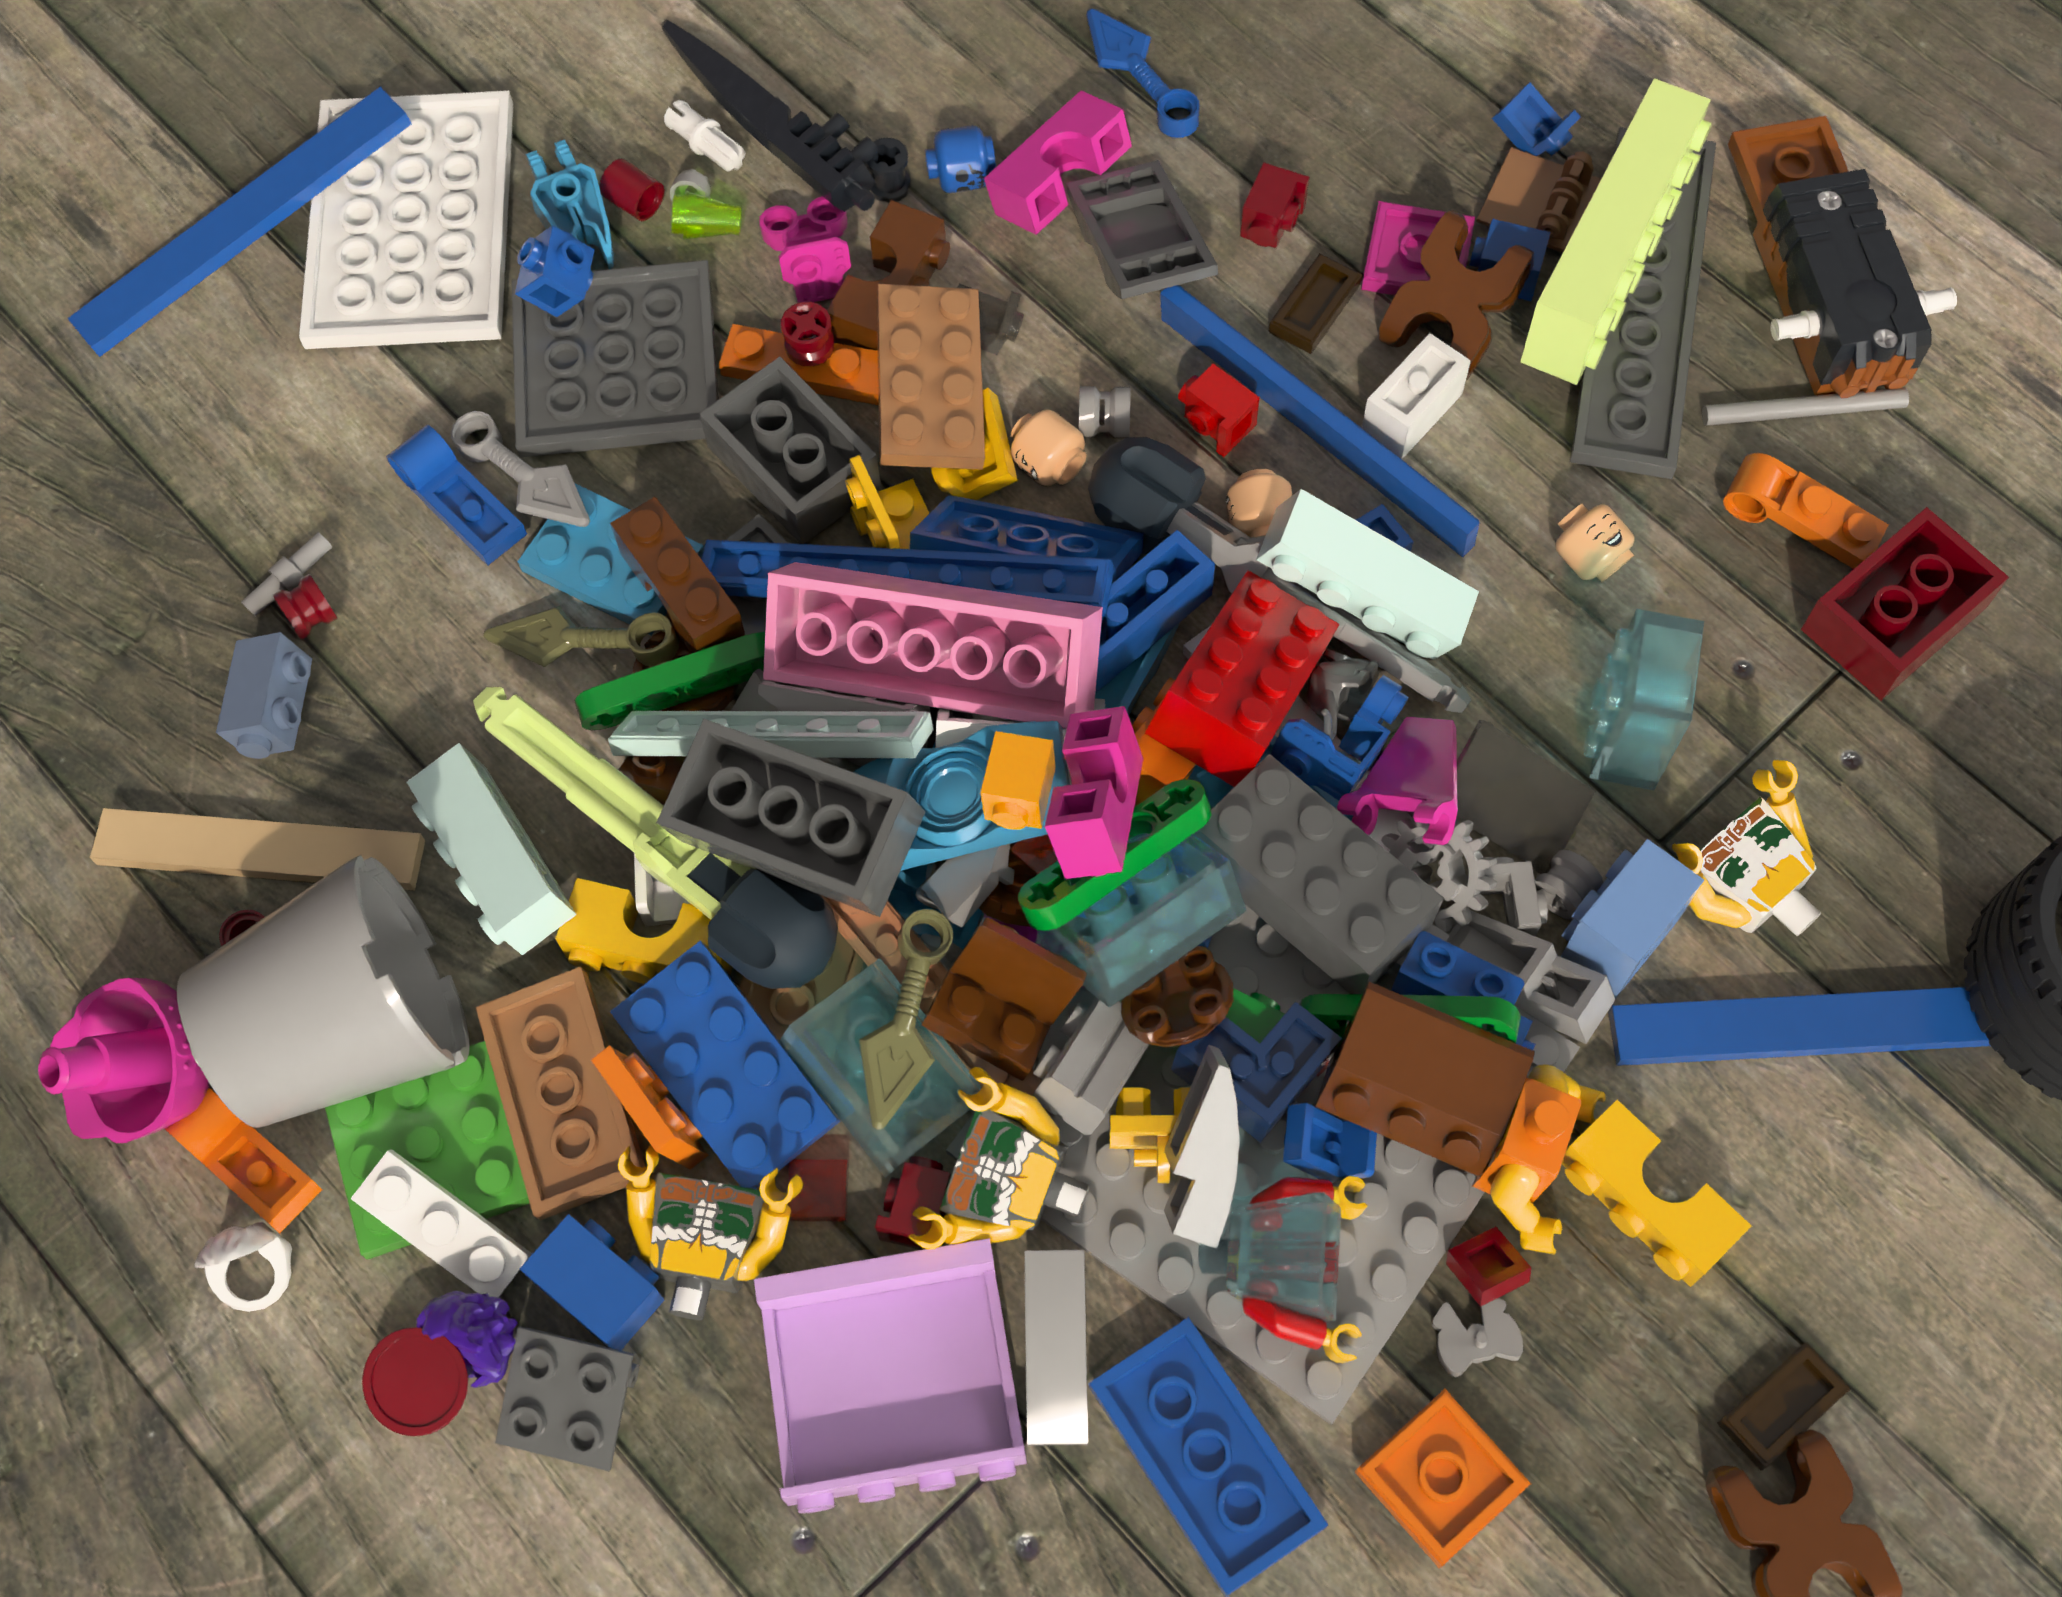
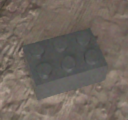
(787, 449)

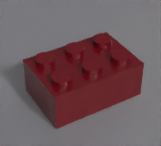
(1903, 603)

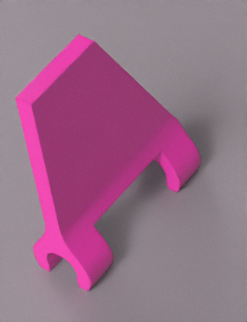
(1412, 776)

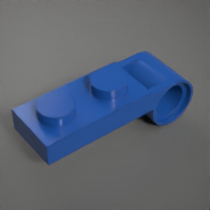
(455, 495)

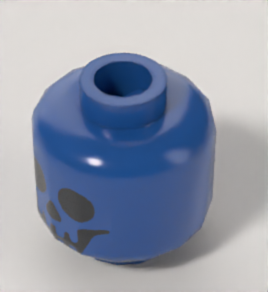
(960, 159)

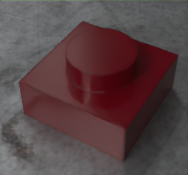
(1488, 1266)

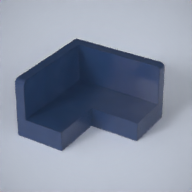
(1266, 1073)

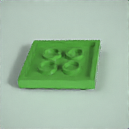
(442, 1125)

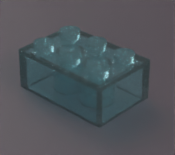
(1644, 699)
(1150, 919)
(829, 1054)

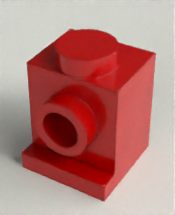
(1219, 407)

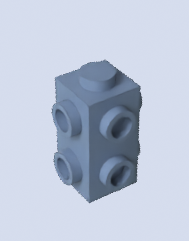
(264, 695)

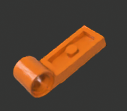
(1803, 506)
(245, 1162)

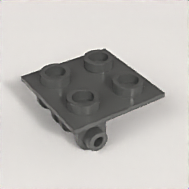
(565, 1398)

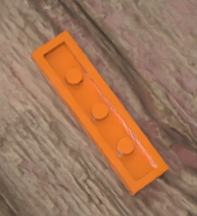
(847, 374)

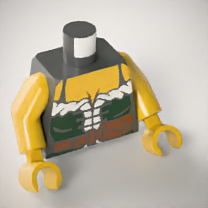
(1003, 1171)
(704, 1230)

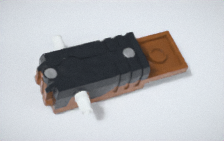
(1832, 261)

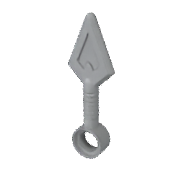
(541, 491)

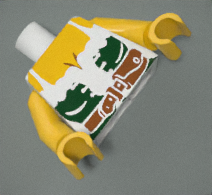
(1757, 861)

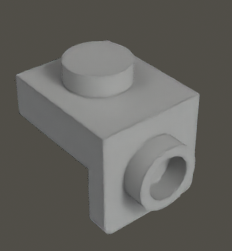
(1522, 904)

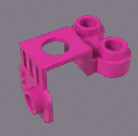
(811, 247)

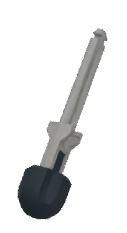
(1156, 491)

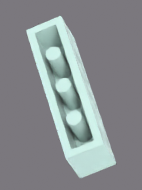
(1367, 575)
(490, 851)

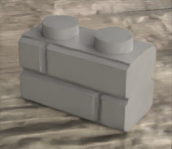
(1091, 1066)

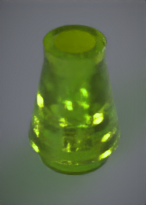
(703, 217)

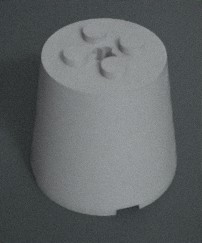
(323, 1001)

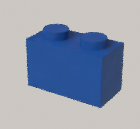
(593, 1282)

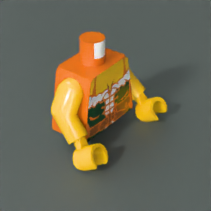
(1534, 1151)

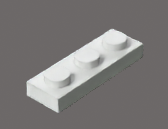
(441, 1225)

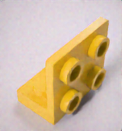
(885, 514)

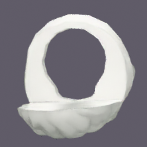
(236, 1243)

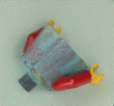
(1287, 1259)

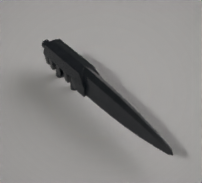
(795, 141)

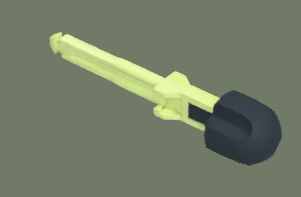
(757, 922)

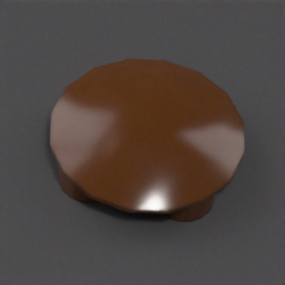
(1180, 1001)

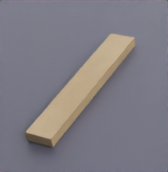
(248, 846)

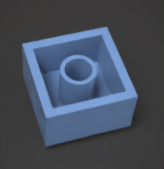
(1630, 913)

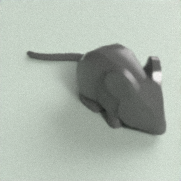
(1340, 688)

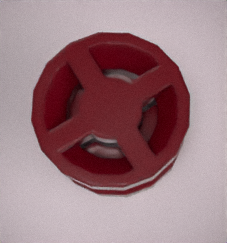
(804, 321)
(305, 606)

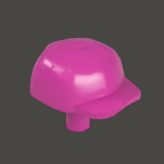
(124, 1063)

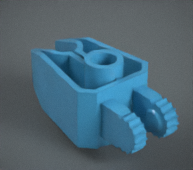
(571, 200)

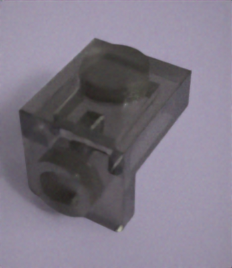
(998, 320)

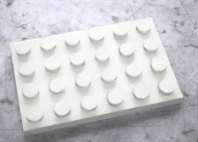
(414, 231)

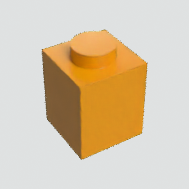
(1018, 780)

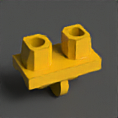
(1145, 1133)

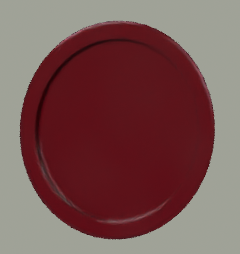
(414, 1382)

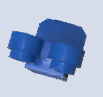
(1313, 755)

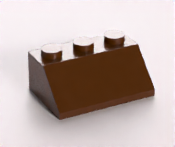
(1425, 1079)

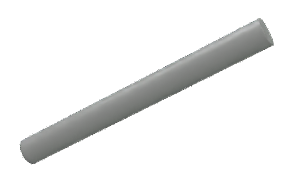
(1804, 406)

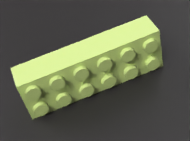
(1617, 233)

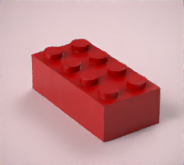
(1242, 679)

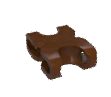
(1456, 293)
(1806, 1531)

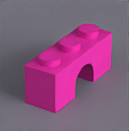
(1078, 136)
(1095, 813)

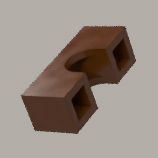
(908, 247)
(682, 581)

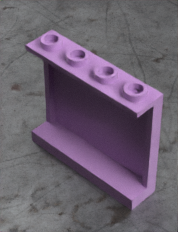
(890, 1375)

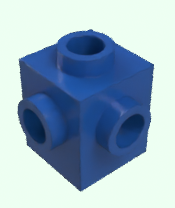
(554, 271)

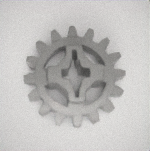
(1454, 883)

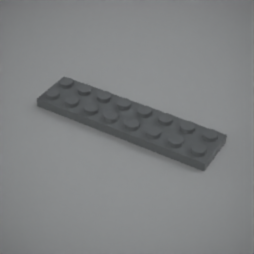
(1637, 393)

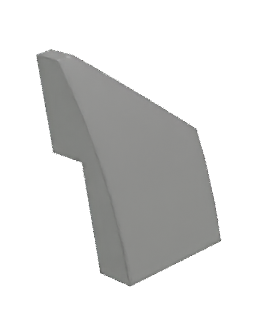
(967, 881)

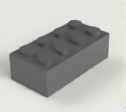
(792, 817)
(1319, 876)

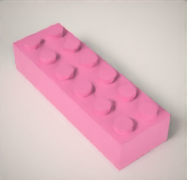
(931, 643)

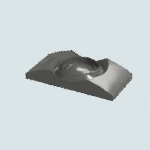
(1140, 230)

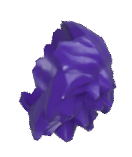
(476, 1328)

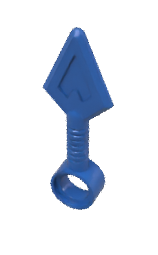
(1126, 49)

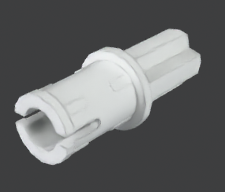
(705, 136)

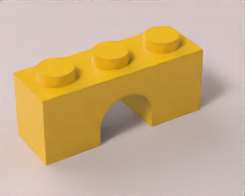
(605, 936)
(1682, 1235)

